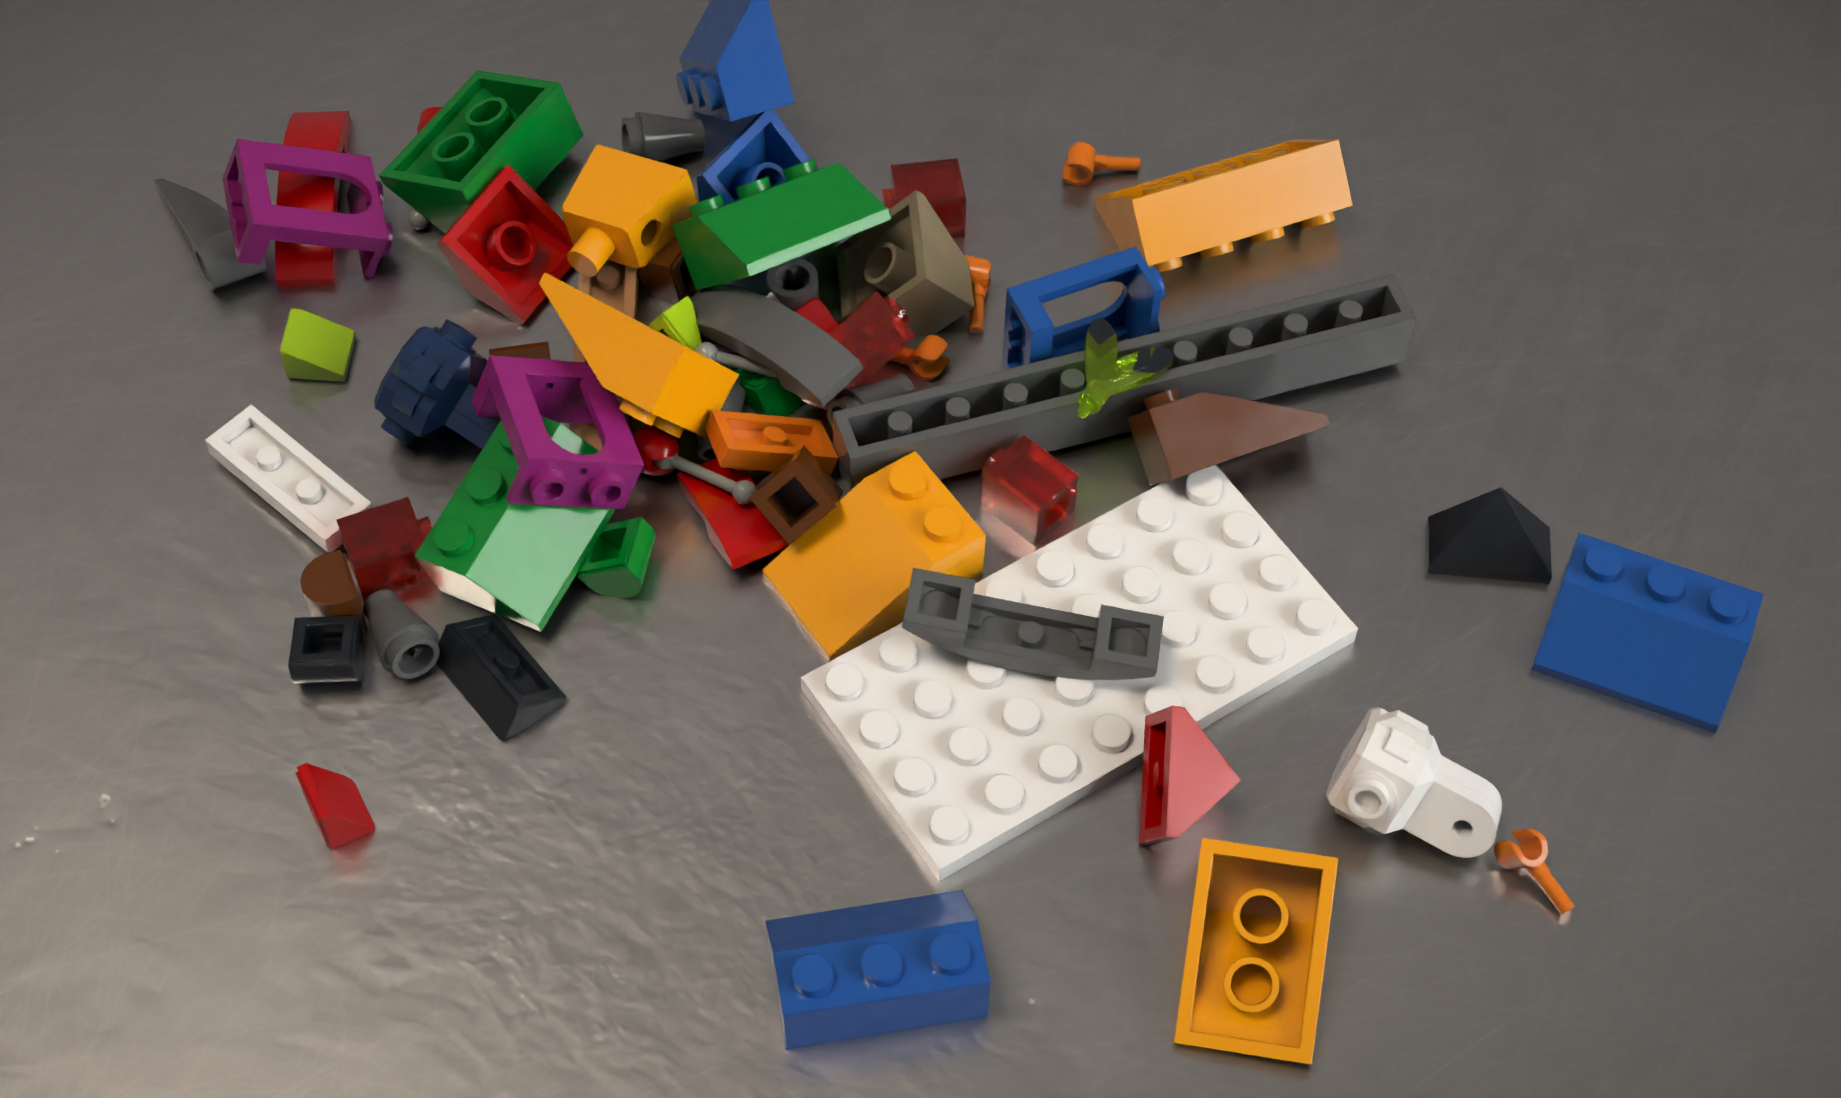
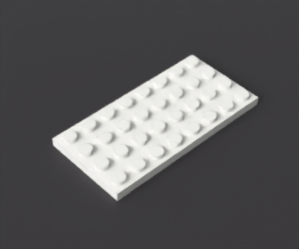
(991, 750)

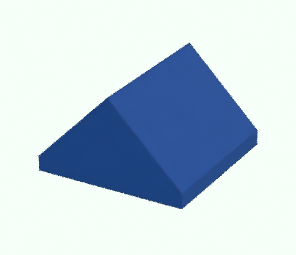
(756, 152)

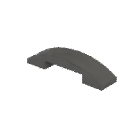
(777, 337)
(1031, 637)

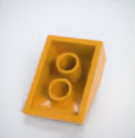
(654, 374)
(856, 563)
(1256, 950)

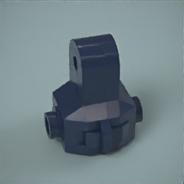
(433, 387)

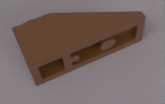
(1210, 428)

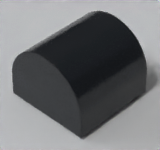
(326, 650)

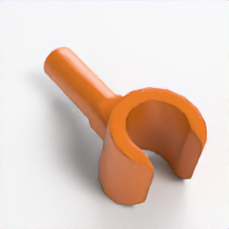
(1083, 162)
(981, 285)
(926, 358)
(1532, 858)

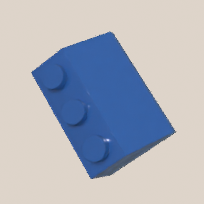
(734, 62)
(1647, 632)
(878, 968)

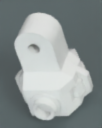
(1399, 780)

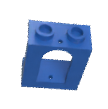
(1135, 313)

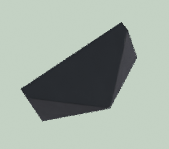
(1489, 540)

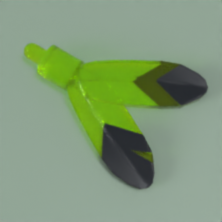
(1111, 376)

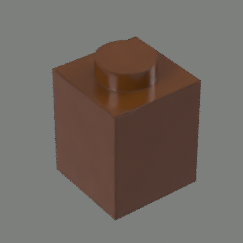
(796, 495)

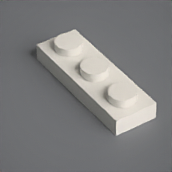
(286, 476)

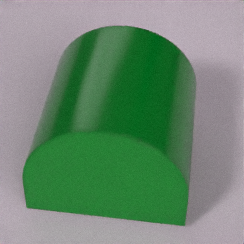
(619, 558)

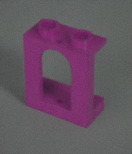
(257, 221)
(564, 392)

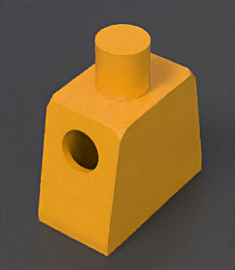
(624, 209)

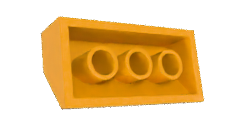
(1228, 202)

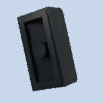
(497, 675)

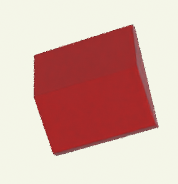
(507, 245)

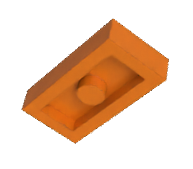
(766, 441)

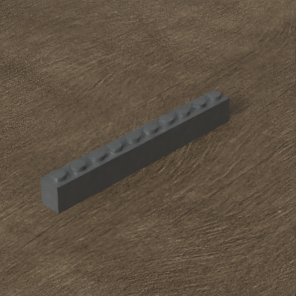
(1230, 355)

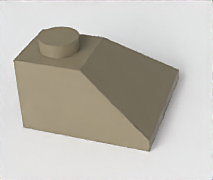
(911, 263)

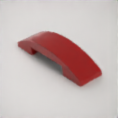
(305, 263)

